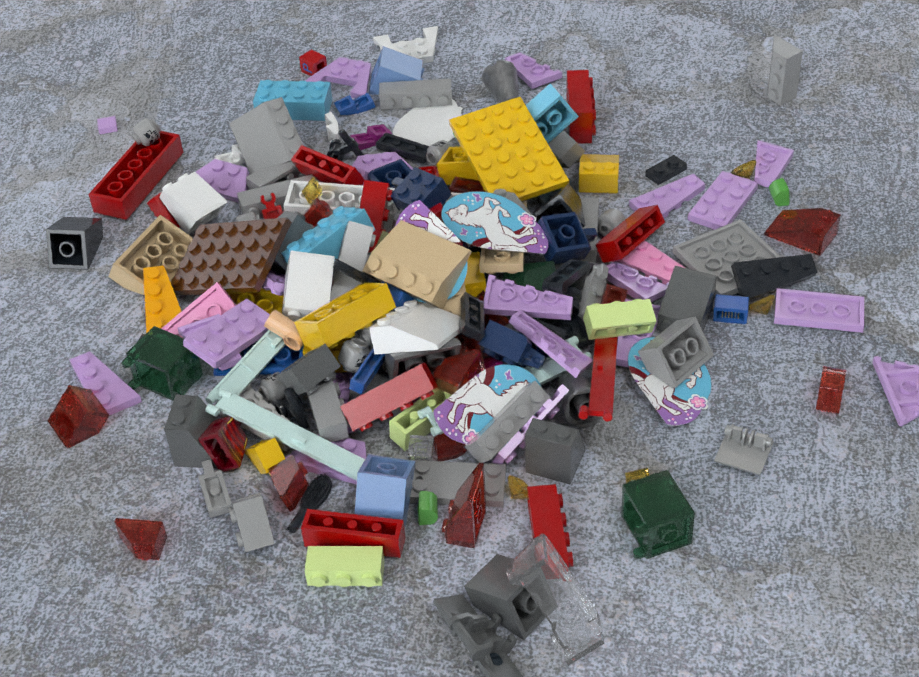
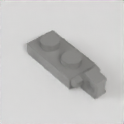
(593, 287)
(214, 490)

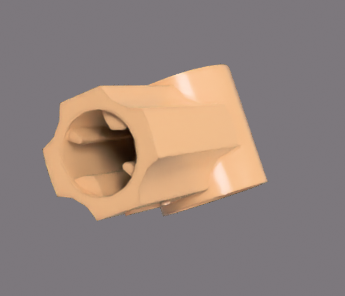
(285, 329)

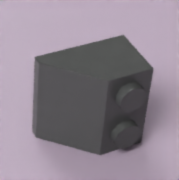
(309, 370)

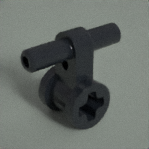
(339, 148)
(293, 406)

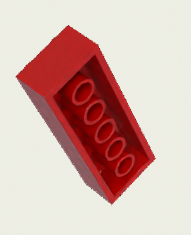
(135, 176)

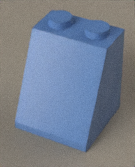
(394, 67)
(384, 487)

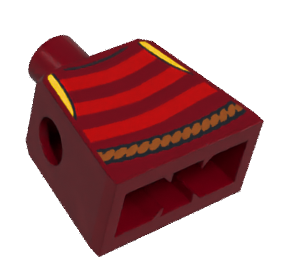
(225, 443)

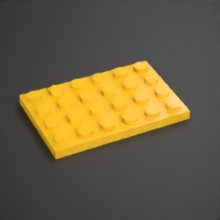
(508, 150)

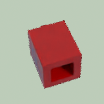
(312, 62)

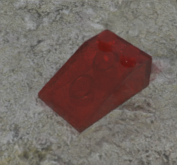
(805, 228)
(467, 511)

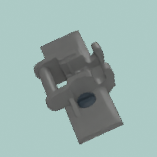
(479, 636)

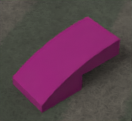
(373, 134)

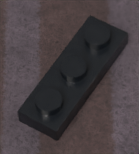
(403, 147)
(472, 317)

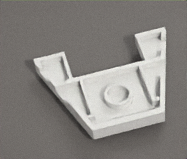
(419, 47)

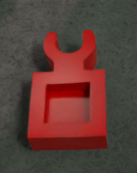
(271, 210)

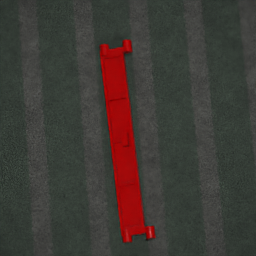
(602, 380)

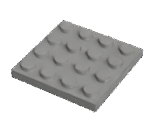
(719, 249)

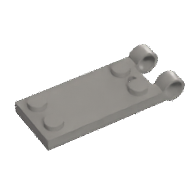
(447, 477)

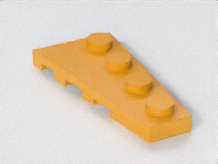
(160, 298)

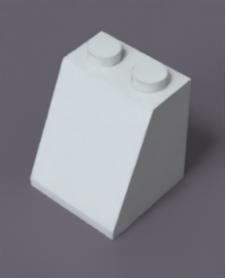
(192, 201)
(306, 283)

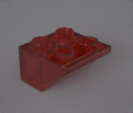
(77, 416)

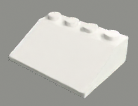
(414, 329)

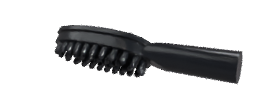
(353, 273)
(312, 498)

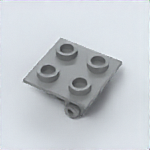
(744, 450)

